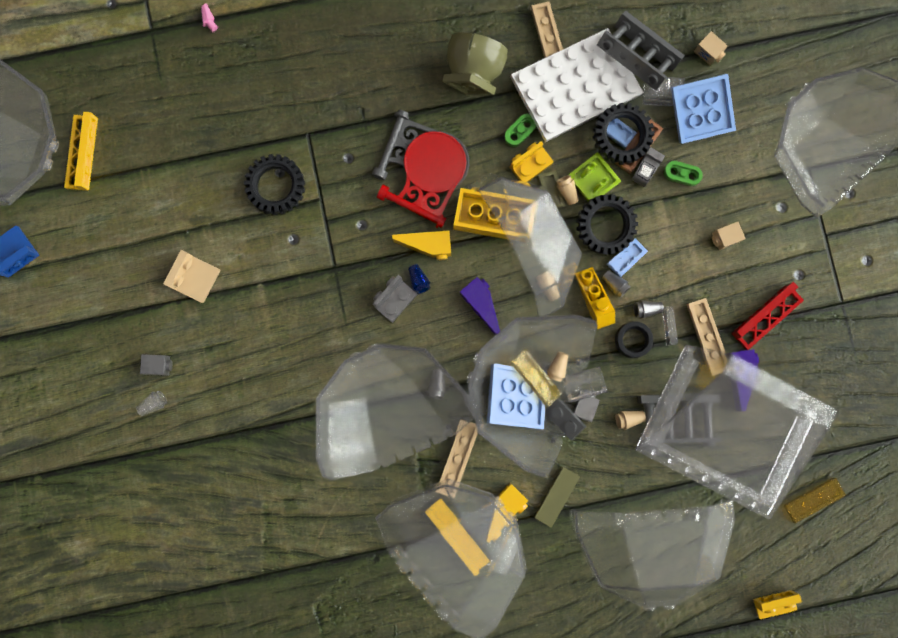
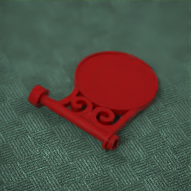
(433, 165)

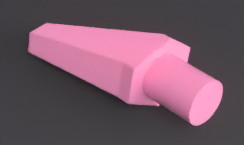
(207, 18)

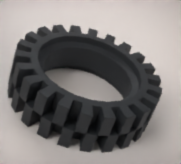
(642, 124)
(259, 169)
(628, 230)

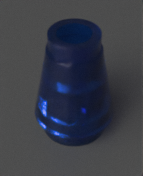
(418, 279)

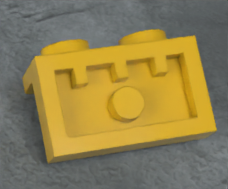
(531, 163)
(776, 604)

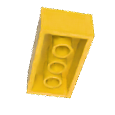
(475, 215)

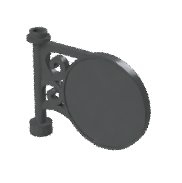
(398, 140)

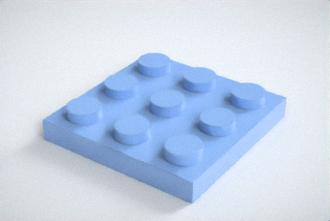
(703, 108)
(513, 400)

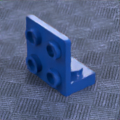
(15, 251)

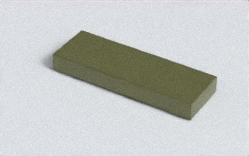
(557, 497)

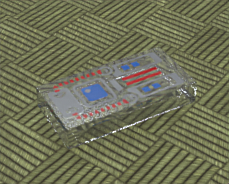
(669, 326)

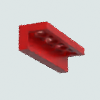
(765, 310)

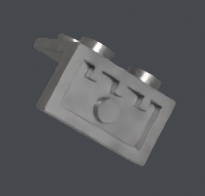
(394, 298)

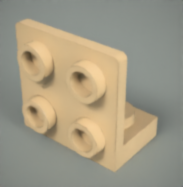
(191, 276)

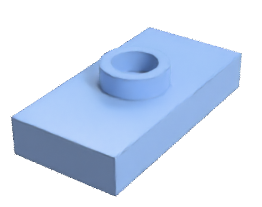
(620, 132)
(627, 258)

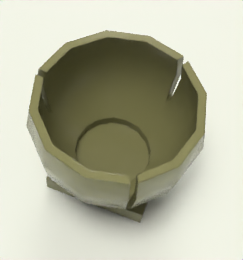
(477, 67)

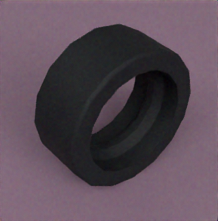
(648, 340)

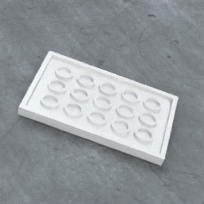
(574, 87)

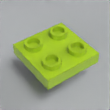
(594, 177)

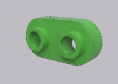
(519, 130)
(682, 173)

